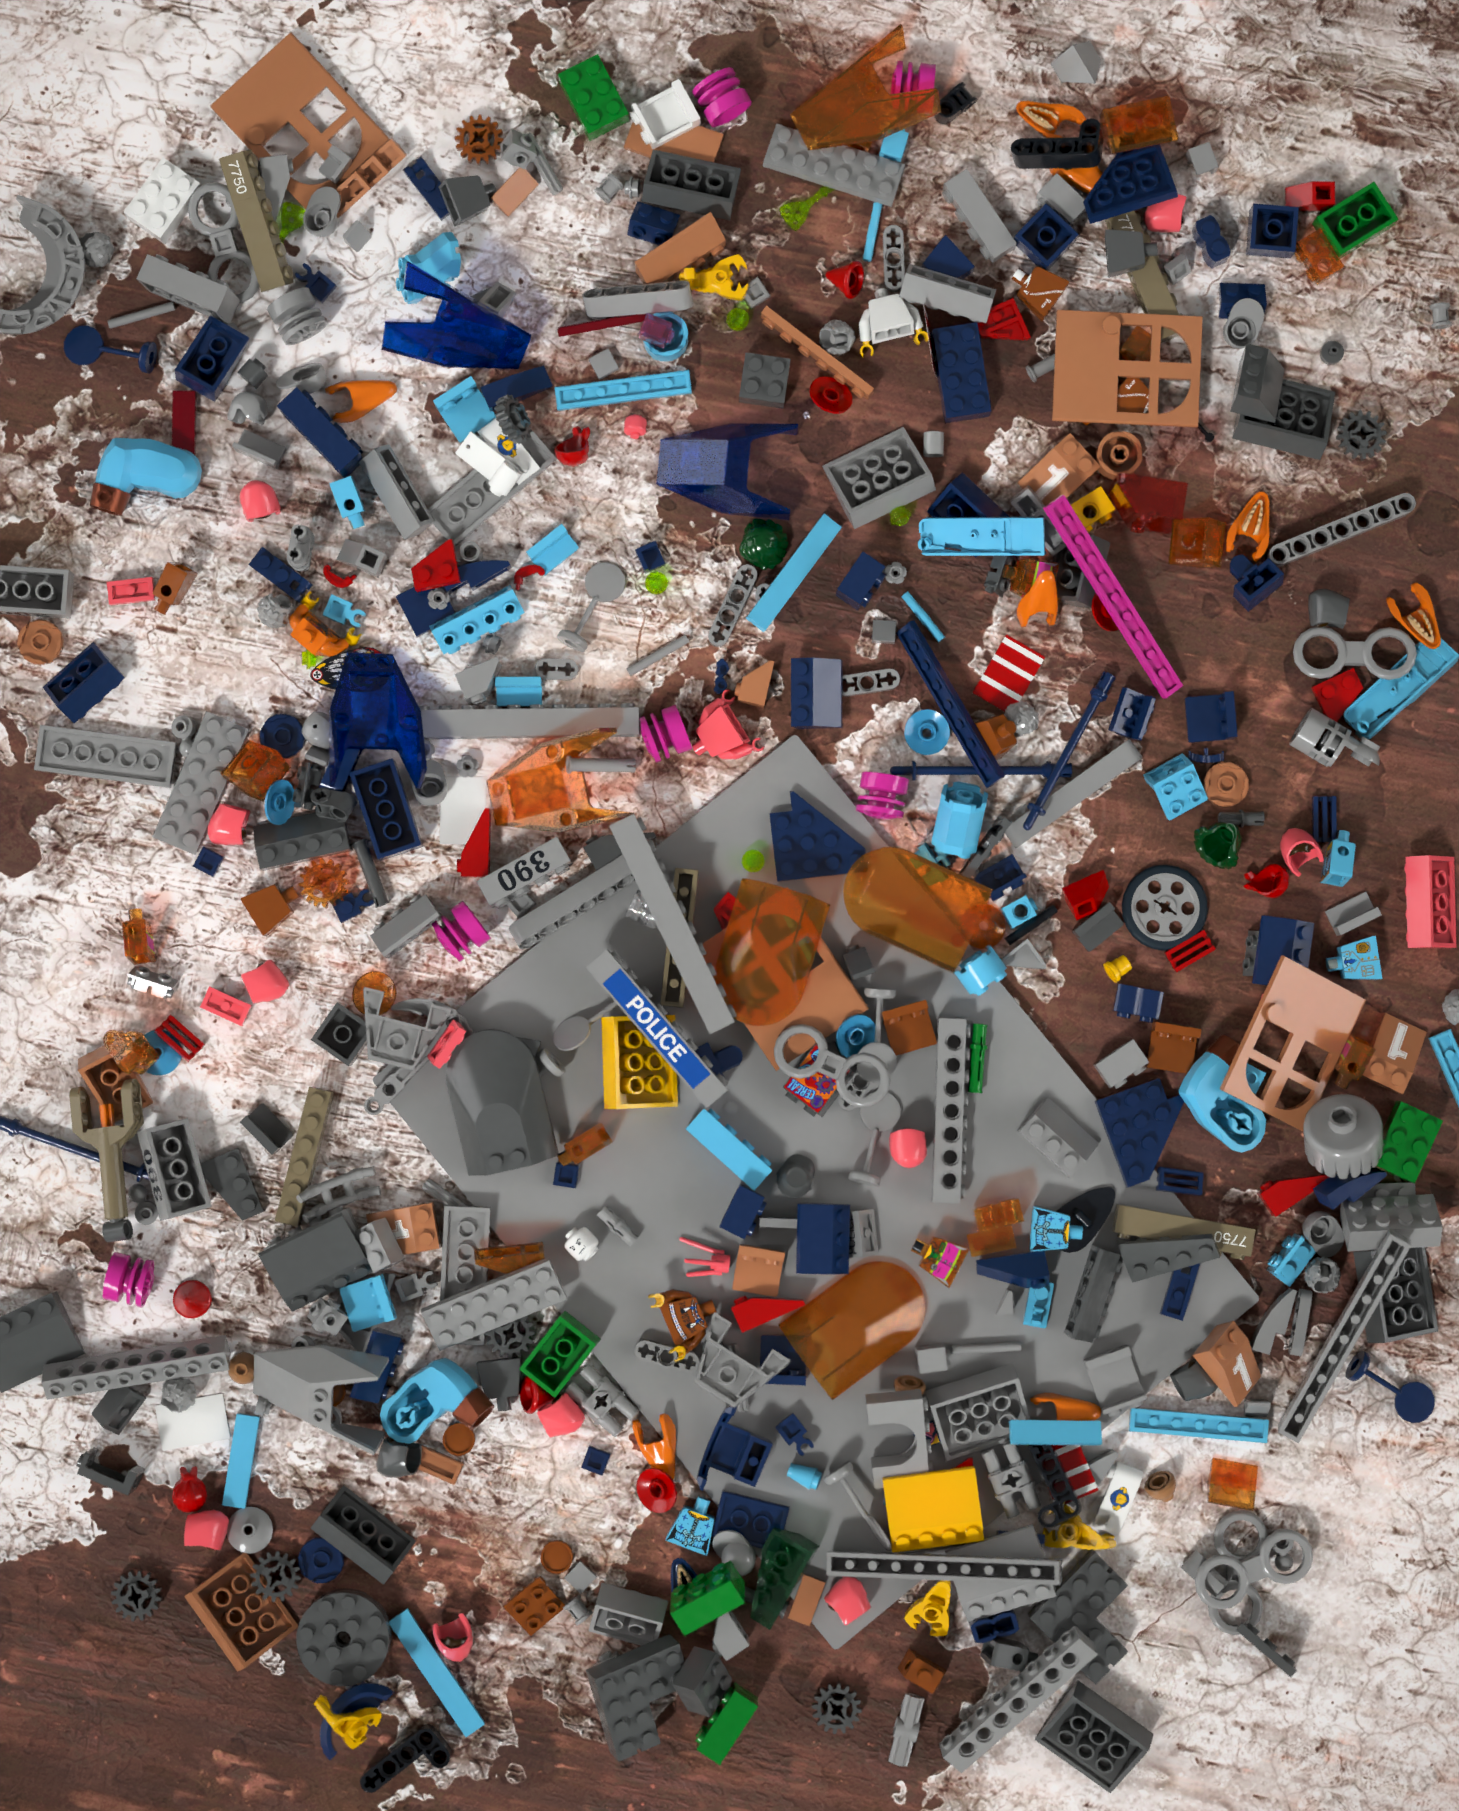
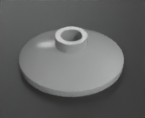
(261, 1533)

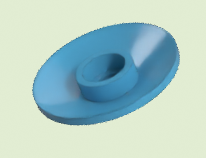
(927, 720)
(279, 802)
(863, 1034)
(169, 1057)

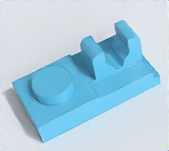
(1038, 1306)

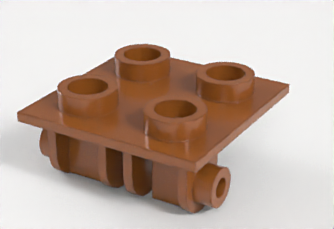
(534, 1605)

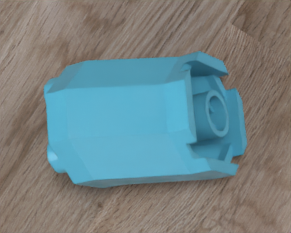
(437, 259)
(959, 819)

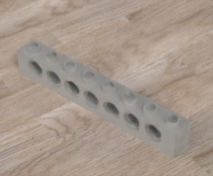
(956, 1192)
(136, 1367)
(1017, 1699)

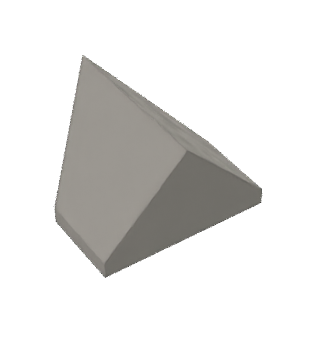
(1078, 64)
(496, 298)
(1024, 956)

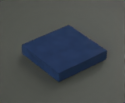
(419, 612)

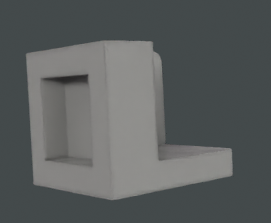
(1202, 159)
(335, 164)

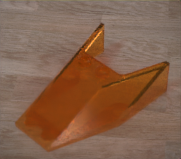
(858, 107)
(540, 793)

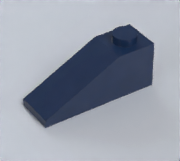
(1020, 1269)

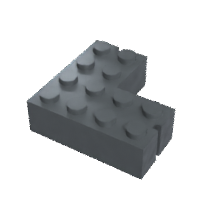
(1078, 1603)
(625, 1688)

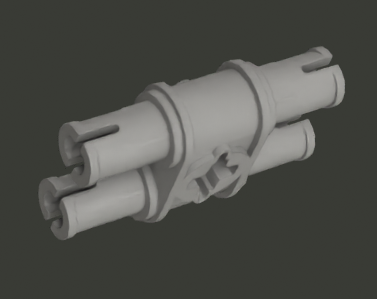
(300, 548)
(600, 1414)
(1004, 1490)

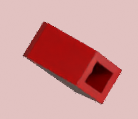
(1311, 196)
(1086, 894)

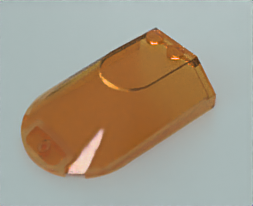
(915, 904)
(768, 951)
(856, 1324)

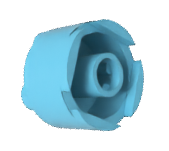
(678, 344)
(981, 970)

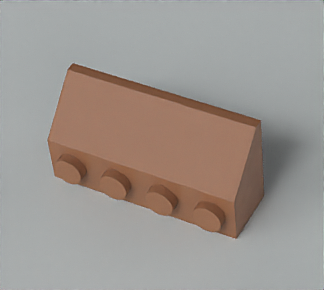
(682, 251)

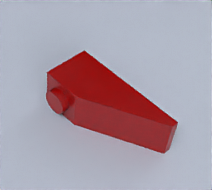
(476, 853)
(1286, 1192)
(759, 1310)

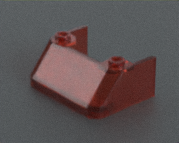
(1148, 502)

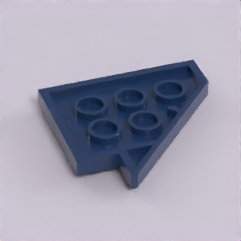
(1130, 183)
(810, 843)
(1138, 1127)

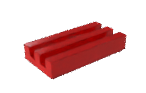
(1207, 941)
(165, 1025)

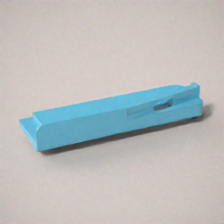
(982, 536)
(1399, 692)

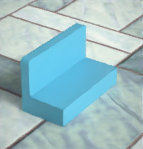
(552, 549)
(518, 691)

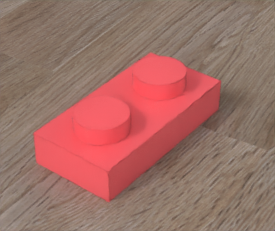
(131, 591)
(225, 1006)
(445, 1045)

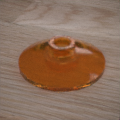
(993, 933)
(377, 981)

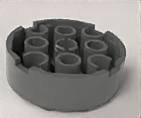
(330, 1657)

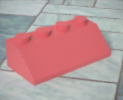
(1430, 902)

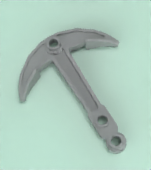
(402, 1075)

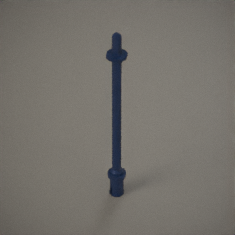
(1098, 695)
(913, 770)
(14, 1127)

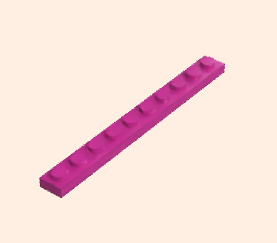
(1113, 596)

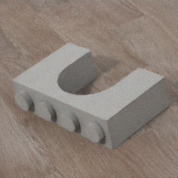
(908, 1409)

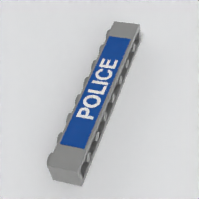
(657, 1028)

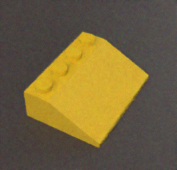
(634, 1069)
(933, 1509)

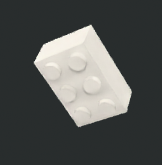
(162, 201)

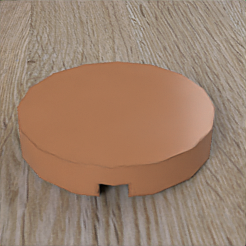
(40, 642)
(1225, 784)

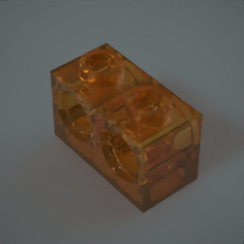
(1324, 254)
(998, 1215)

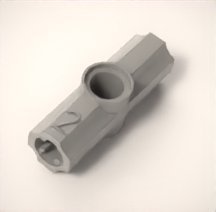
(906, 1729)

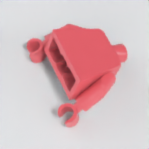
(722, 733)

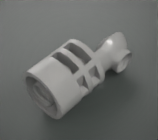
(1332, 742)

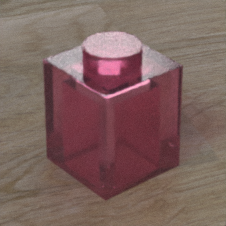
(656, 331)

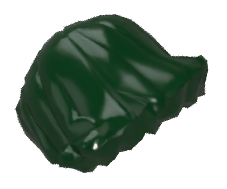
(764, 543)
(1219, 844)

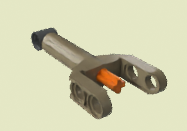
(109, 1143)

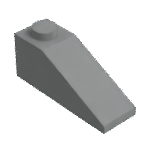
(276, 176)

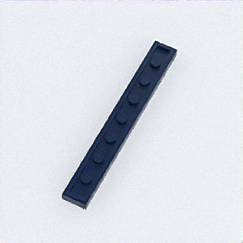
(950, 704)

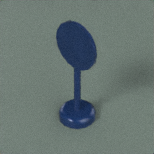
(85, 344)
(1412, 1401)

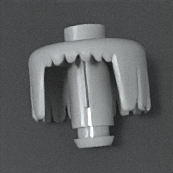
(1343, 1136)

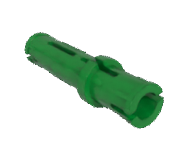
(977, 1058)

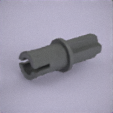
(1242, 818)

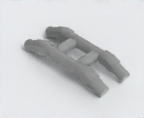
(329, 1202)

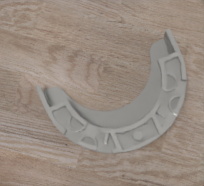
(63, 270)

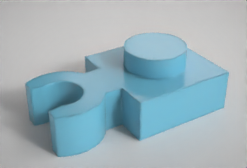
(340, 610)

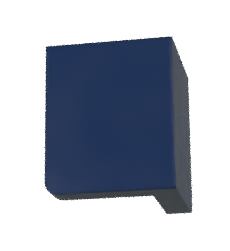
(650, 557)

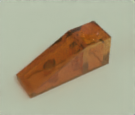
(510, 1257)

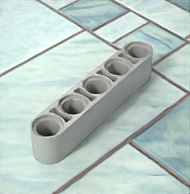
(638, 299)

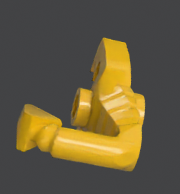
(717, 278)
(1078, 1535)
(932, 1609)
(349, 1726)

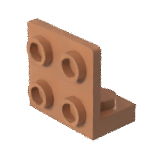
(758, 1270)

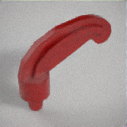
(526, 571)
(336, 580)

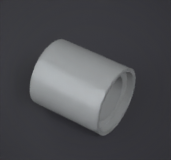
(933, 444)

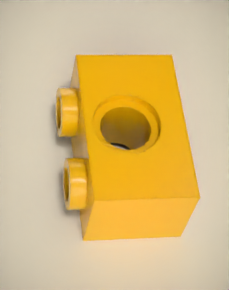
(1099, 503)

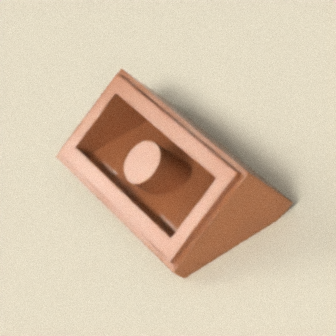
(514, 191)

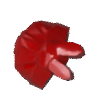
(575, 449)
(1269, 882)
(189, 1491)

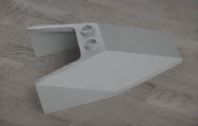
(304, 1381)

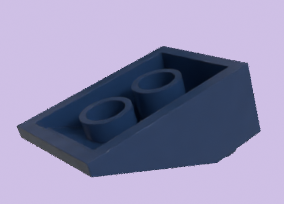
(211, 358)

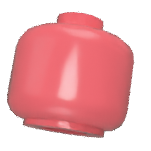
(635, 426)

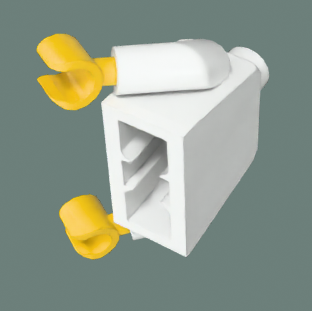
(889, 319)

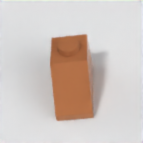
(755, 686)

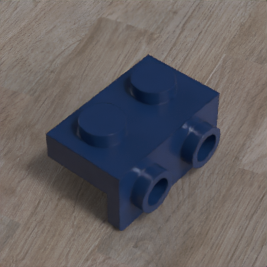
(652, 223)
(1232, 292)
(1132, 714)
(1001, 876)

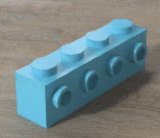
(477, 620)
(729, 1149)

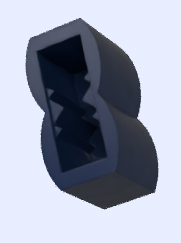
(1207, 236)
(1137, 1002)
(996, 1625)

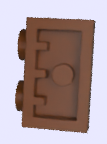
(909, 1027)
(1172, 1047)

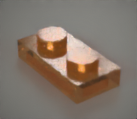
(991, 1241)

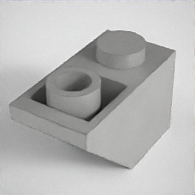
(362, 557)

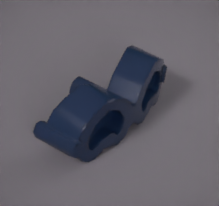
(720, 682)
(1205, 758)

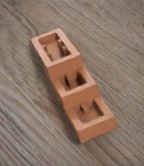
(369, 174)

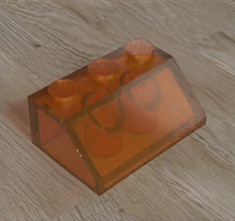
(1138, 124)

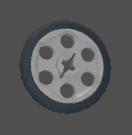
(1165, 876)

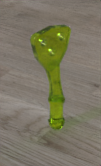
(803, 207)
(288, 226)

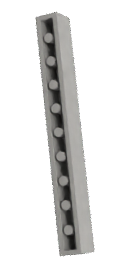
(527, 723)
(672, 924)
(1344, 1335)
(944, 1567)

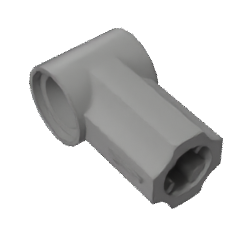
(461, 553)
(1214, 1581)

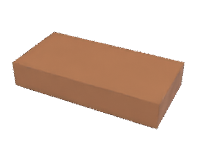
(440, 1465)
(806, 1599)

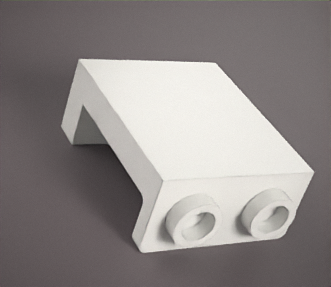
(665, 115)

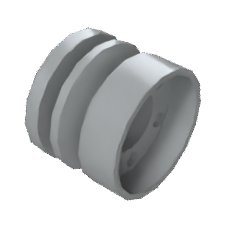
(297, 316)

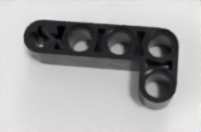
(1061, 152)
(1059, 1497)
(402, 1761)

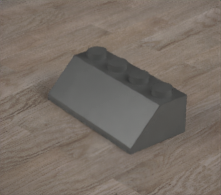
(691, 184)
(299, 840)
(363, 1534)

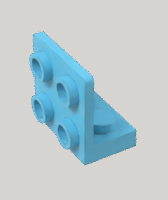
(464, 409)
(1176, 786)
(1291, 1259)
(368, 1303)

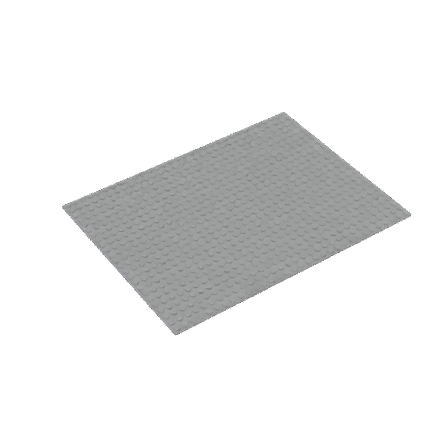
(677, 1188)

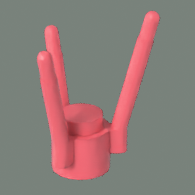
(719, 1263)

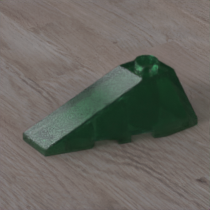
(781, 1568)

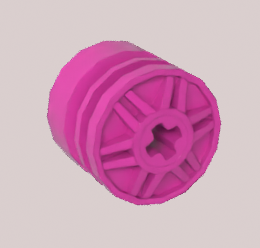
(911, 81)
(721, 97)
(665, 733)
(882, 795)
(460, 931)
(128, 1279)

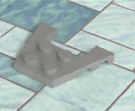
(395, 1040)
(728, 1374)

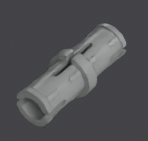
(618, 1225)

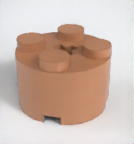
(1113, 444)

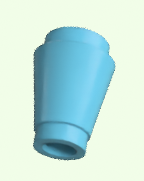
(804, 1475)

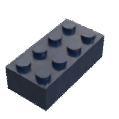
(961, 372)
(319, 431)
(386, 809)

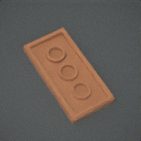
(696, 143)

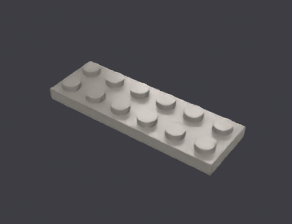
(835, 167)
(472, 501)
(105, 756)
(199, 783)
(463, 1231)
(494, 1303)

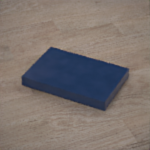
(749, 1517)

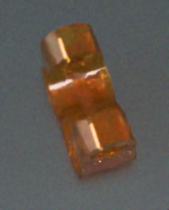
(130, 1055)

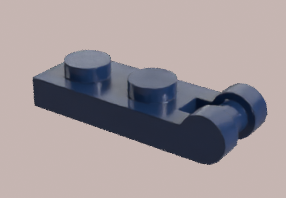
(427, 187)
(279, 574)
(1179, 1293)

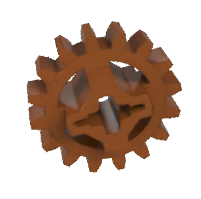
(473, 146)

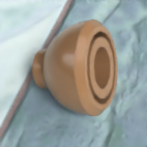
(242, 1368)
(909, 1382)
(1161, 1486)

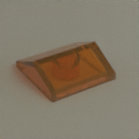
(1232, 1484)

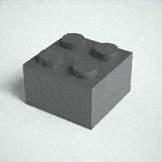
(764, 380)
(342, 1034)
(702, 1681)

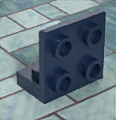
(1211, 717)
(794, 1372)

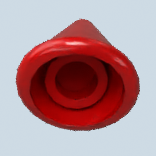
(848, 278)
(192, 1299)
(533, 1396)

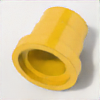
(1117, 968)

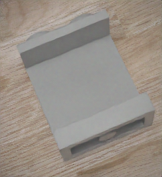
(1115, 1380)

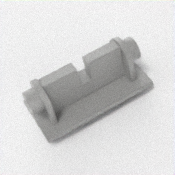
(162, 984)

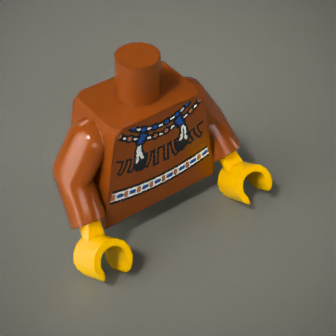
(684, 1318)

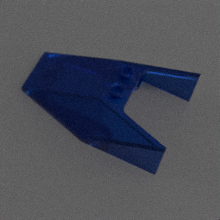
(460, 335)
(714, 465)
(375, 712)

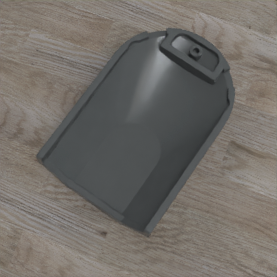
(499, 1104)

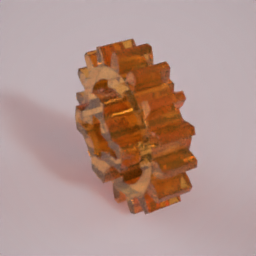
(331, 878)

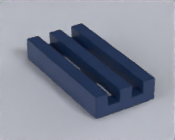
(1333, 818)
(1161, 1180)

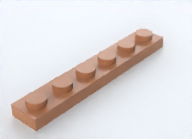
(810, 348)

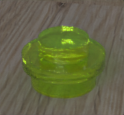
(737, 319)
(899, 516)
(656, 583)
(308, 659)
(753, 861)

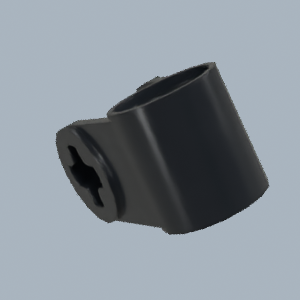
(957, 101)

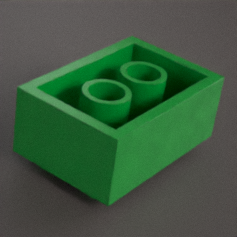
(593, 97)
(1356, 220)
(1407, 1141)
(559, 1354)
(707, 1597)
(726, 1723)

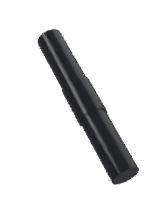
(1031, 925)

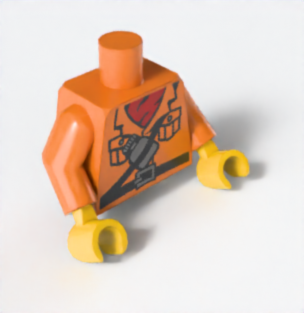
(315, 634)

